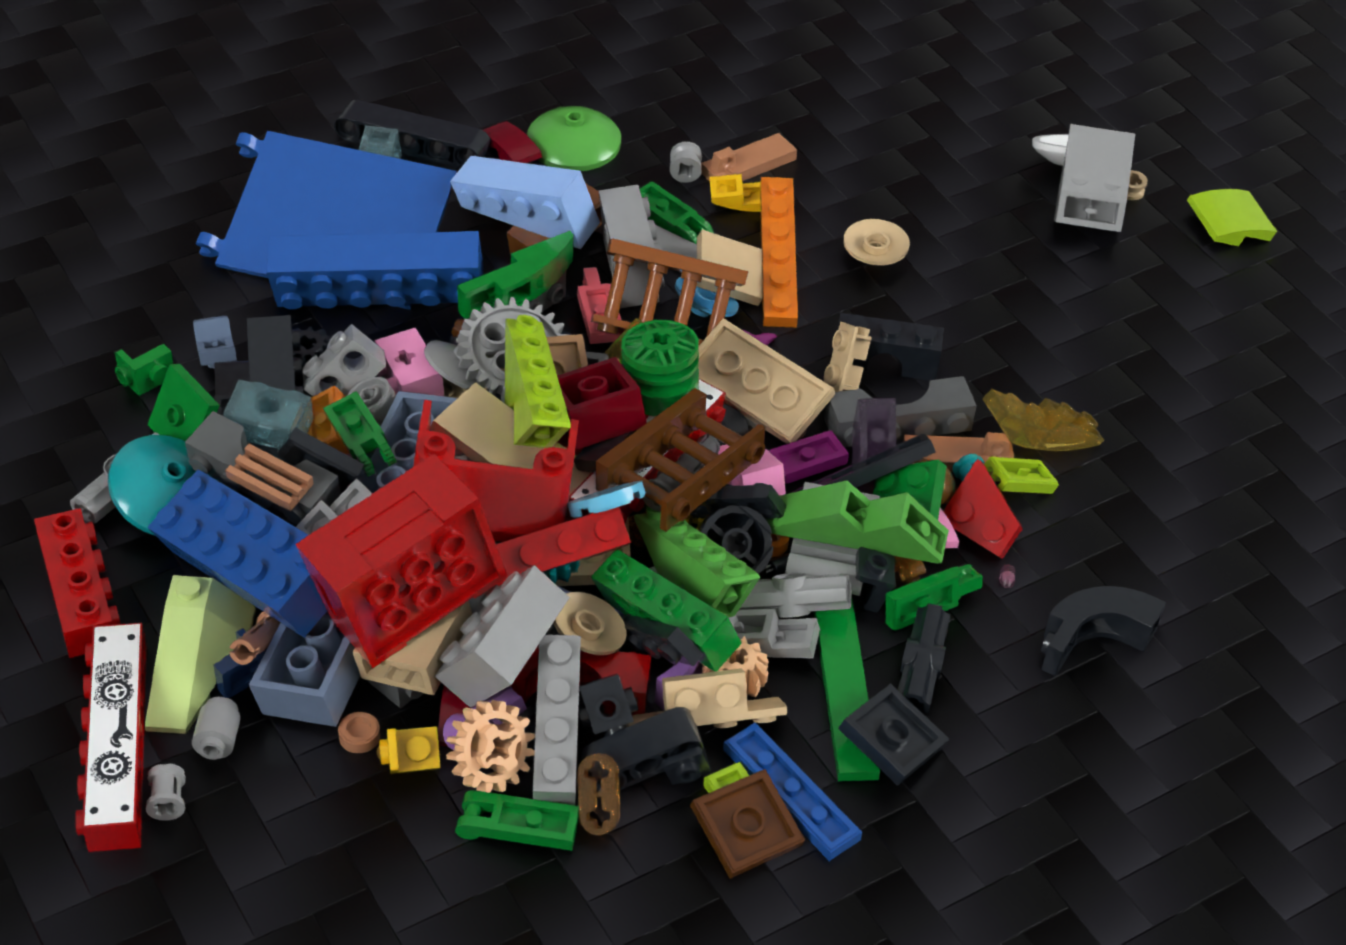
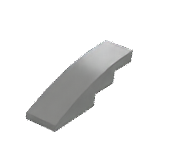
(777, 636)

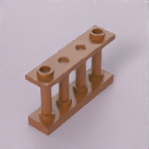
(658, 264)

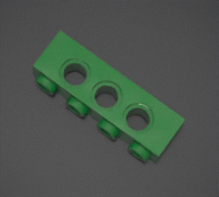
(648, 595)

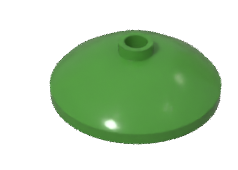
(575, 138)

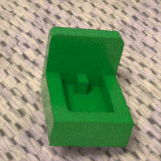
(145, 370)

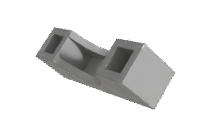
(557, 719)

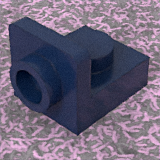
(233, 677)

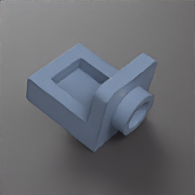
(214, 340)

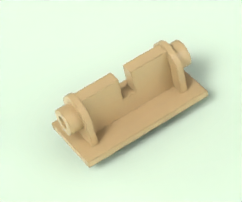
(848, 343)

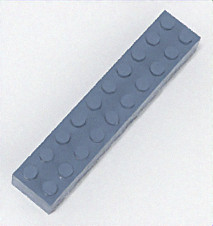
(317, 674)

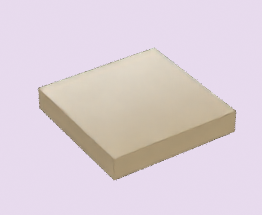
(736, 255)

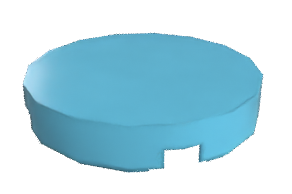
(607, 499)

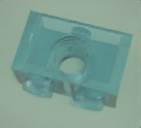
(268, 412)

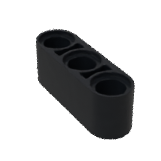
(644, 745)

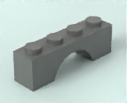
(942, 410)
(221, 440)

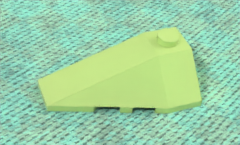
(194, 635)

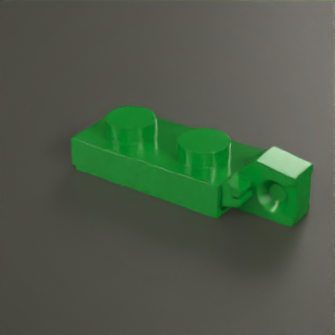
(938, 589)

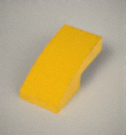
(733, 194)

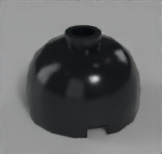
(742, 534)

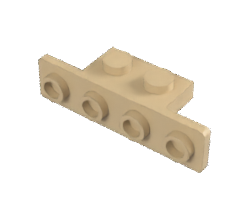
(716, 699)

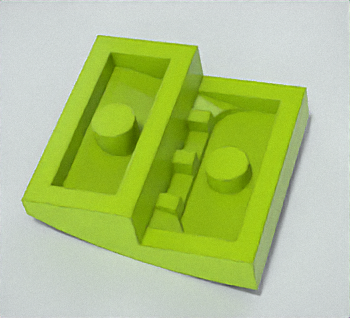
(1231, 216)

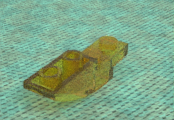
(1043, 426)

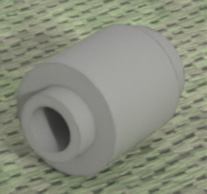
(216, 728)

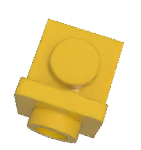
(410, 750)

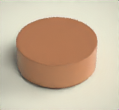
(359, 732)

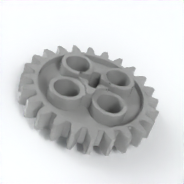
(485, 356)

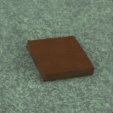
(747, 823)

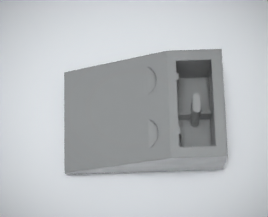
(1095, 178)

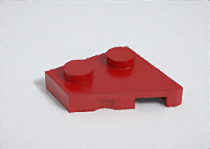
(982, 512)

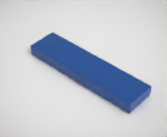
(808, 805)

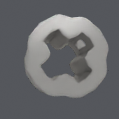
(166, 792)

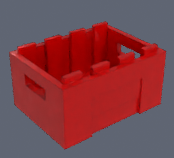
(402, 559)

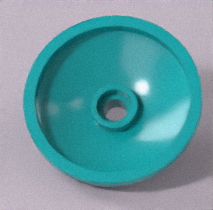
(141, 478)

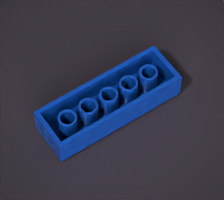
(371, 268)
(241, 549)

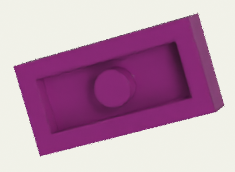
(810, 456)

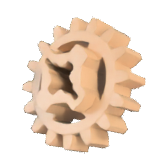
(490, 746)

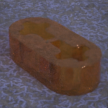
(588, 794)

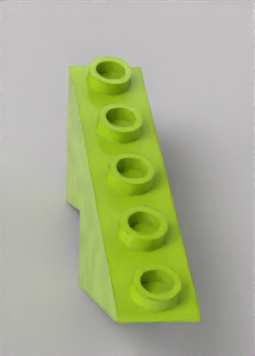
(533, 385)

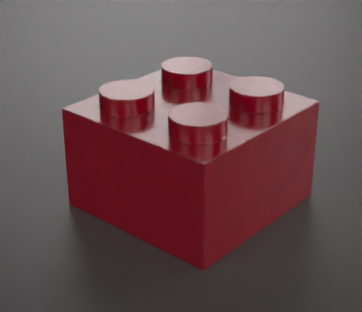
(603, 401)

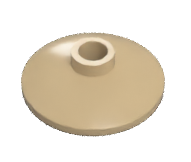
(876, 242)
(594, 620)

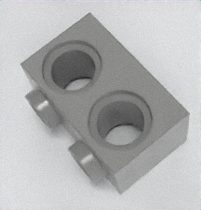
(336, 364)

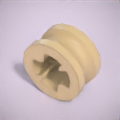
(1137, 185)

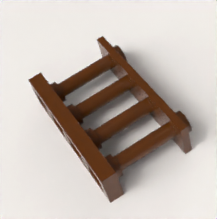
(669, 431)

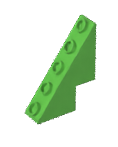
(846, 518)
(697, 563)

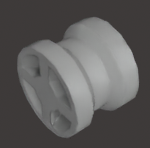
(690, 156)

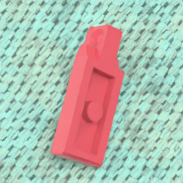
(593, 300)

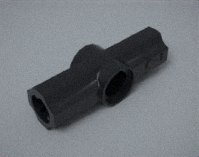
(924, 656)

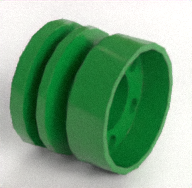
(662, 362)

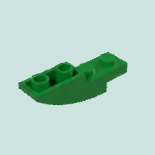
(527, 277)

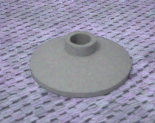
(444, 360)

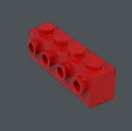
(75, 577)

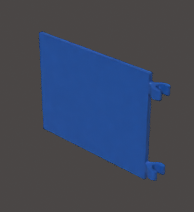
(324, 190)

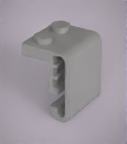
(823, 558)

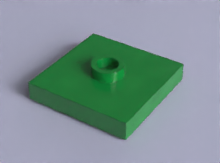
(180, 404)

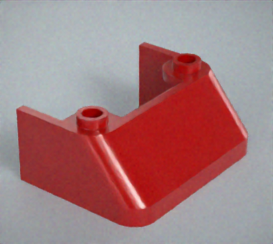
(511, 497)

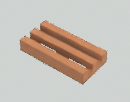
(274, 472)

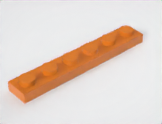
(778, 252)

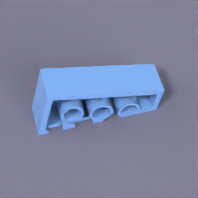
(528, 196)

